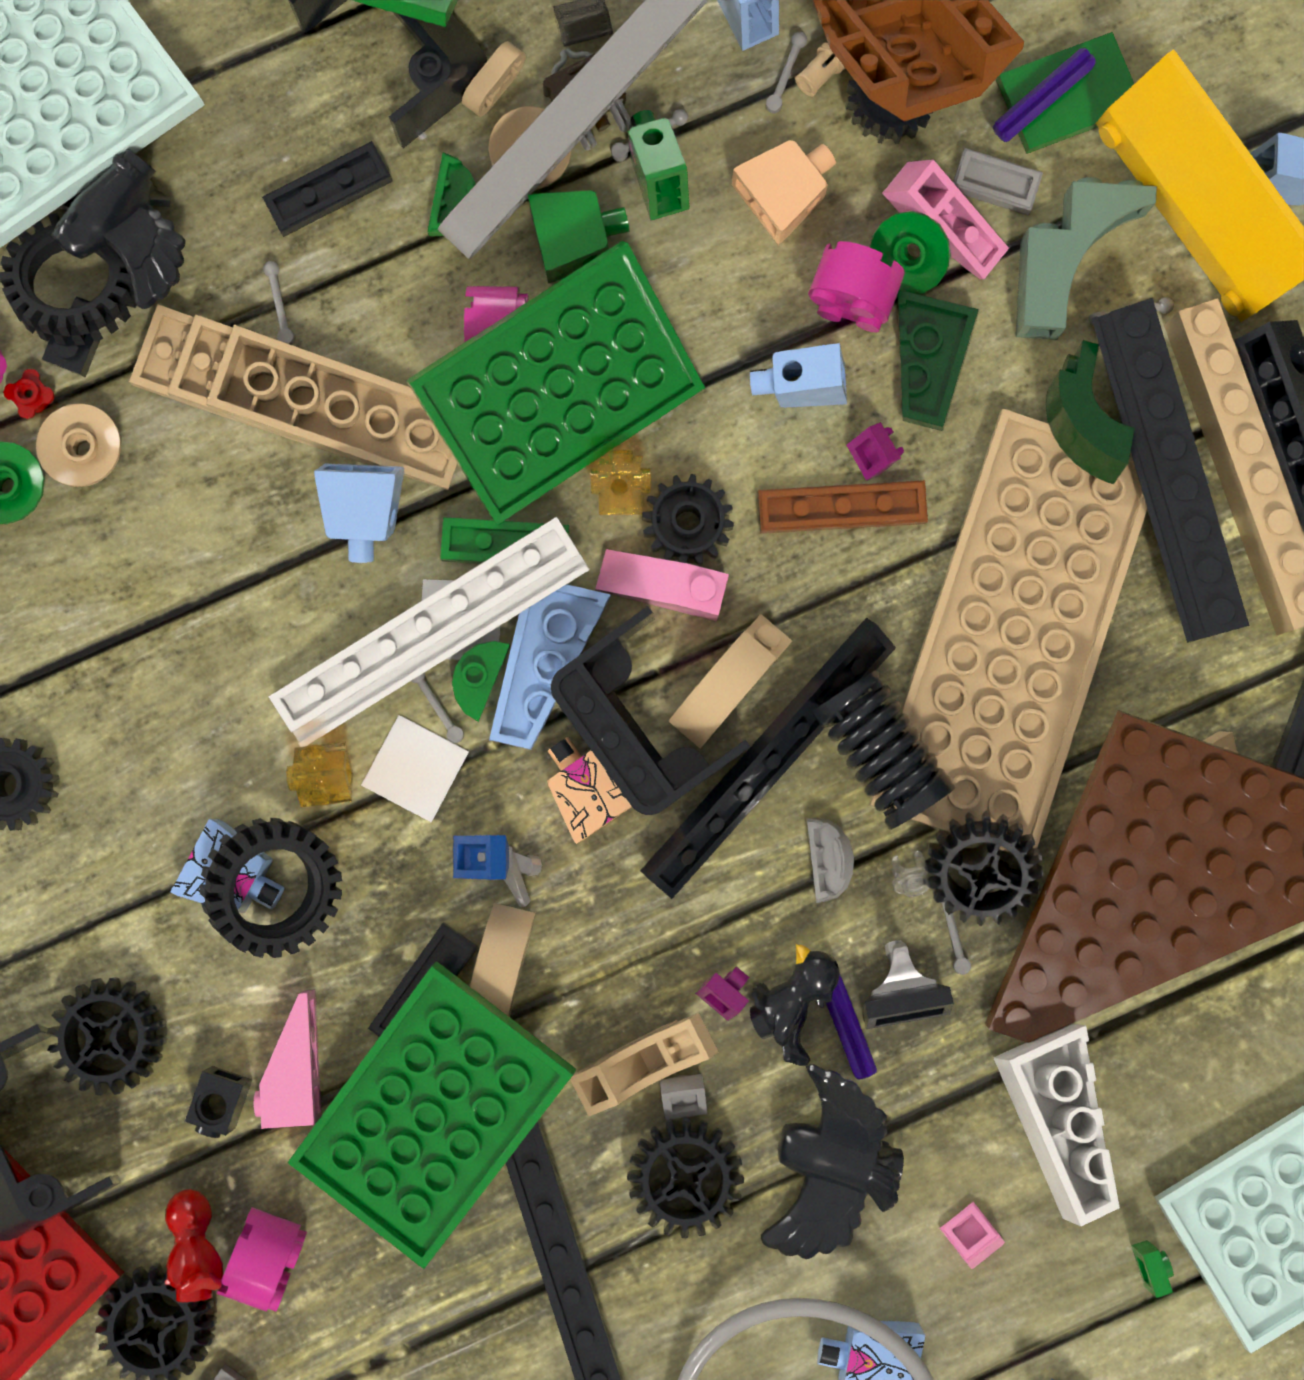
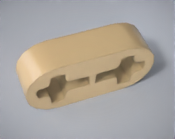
(493, 78)

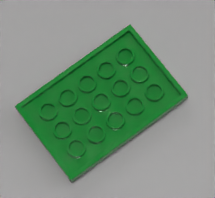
(557, 382)
(431, 1115)

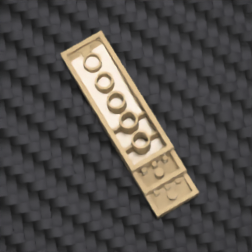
(291, 394)

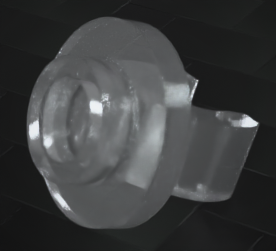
(913, 880)

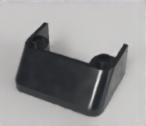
(438, 69)
(588, 699)
(41, 1196)

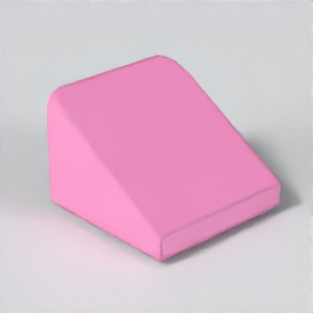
(972, 1235)

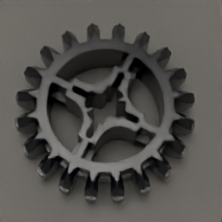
(1013, 883)
(93, 1026)
(706, 1208)
(164, 1359)

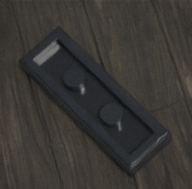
(327, 189)
(446, 948)

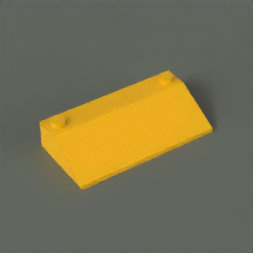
(1207, 186)

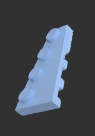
(543, 643)

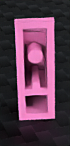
(928, 190)
(663, 583)
(291, 1081)

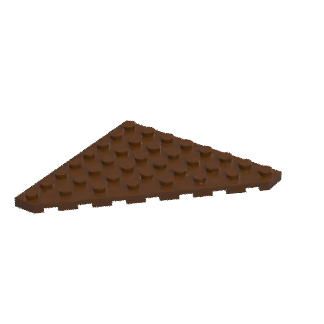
(1158, 874)

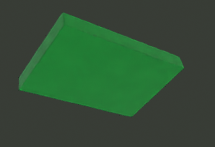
(1079, 106)

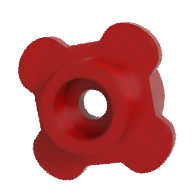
(29, 406)

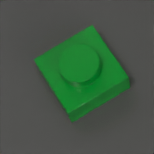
(1154, 1268)

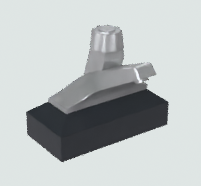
(905, 993)

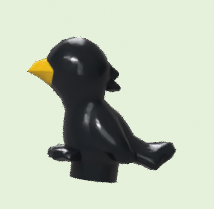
(785, 1007)

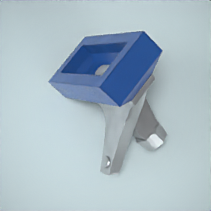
(493, 859)

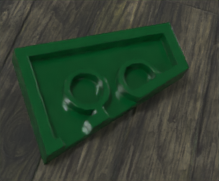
(932, 355)

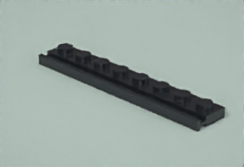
(1170, 471)

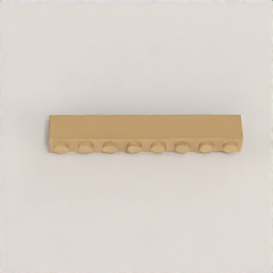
(1243, 458)

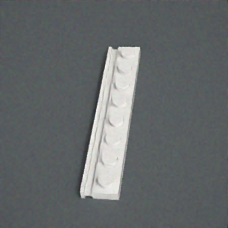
(429, 632)

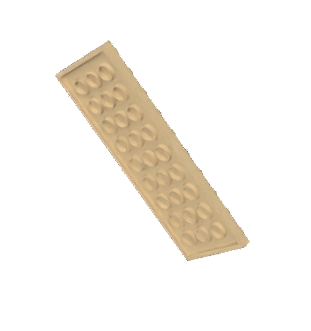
(1020, 625)

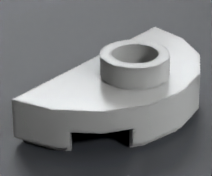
(830, 858)

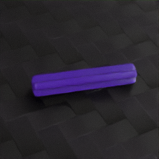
(1044, 94)
(850, 1033)

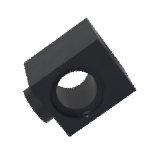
(233, 1090)

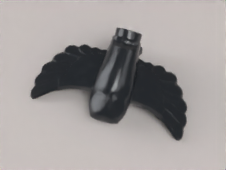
(120, 214)
(840, 1166)

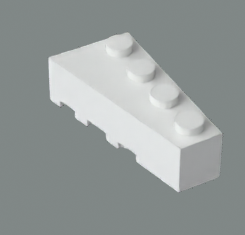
(1060, 1113)

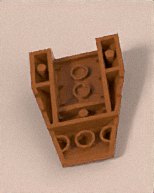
(919, 52)

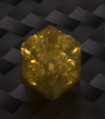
(618, 497)
(321, 774)

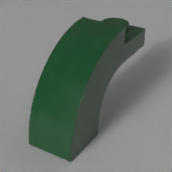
(1080, 425)

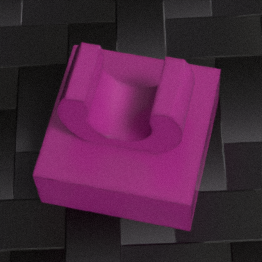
(874, 450)
(724, 993)

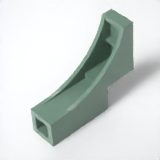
(1053, 254)

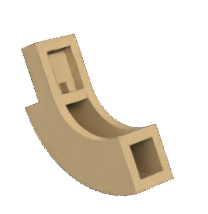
(730, 680)
(502, 955)
(643, 1063)

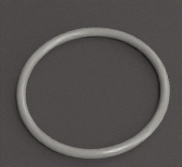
(804, 1308)

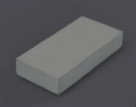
(997, 181)

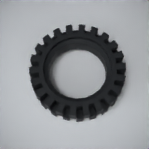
(62, 322)
(230, 860)

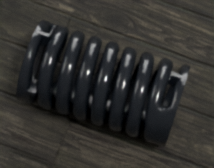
(887, 746)

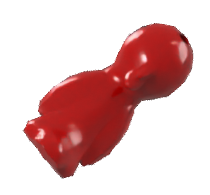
(193, 1261)

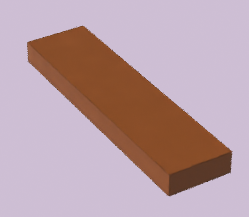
(842, 507)

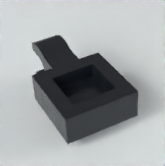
(71, 356)

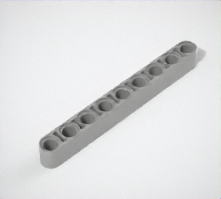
(565, 122)

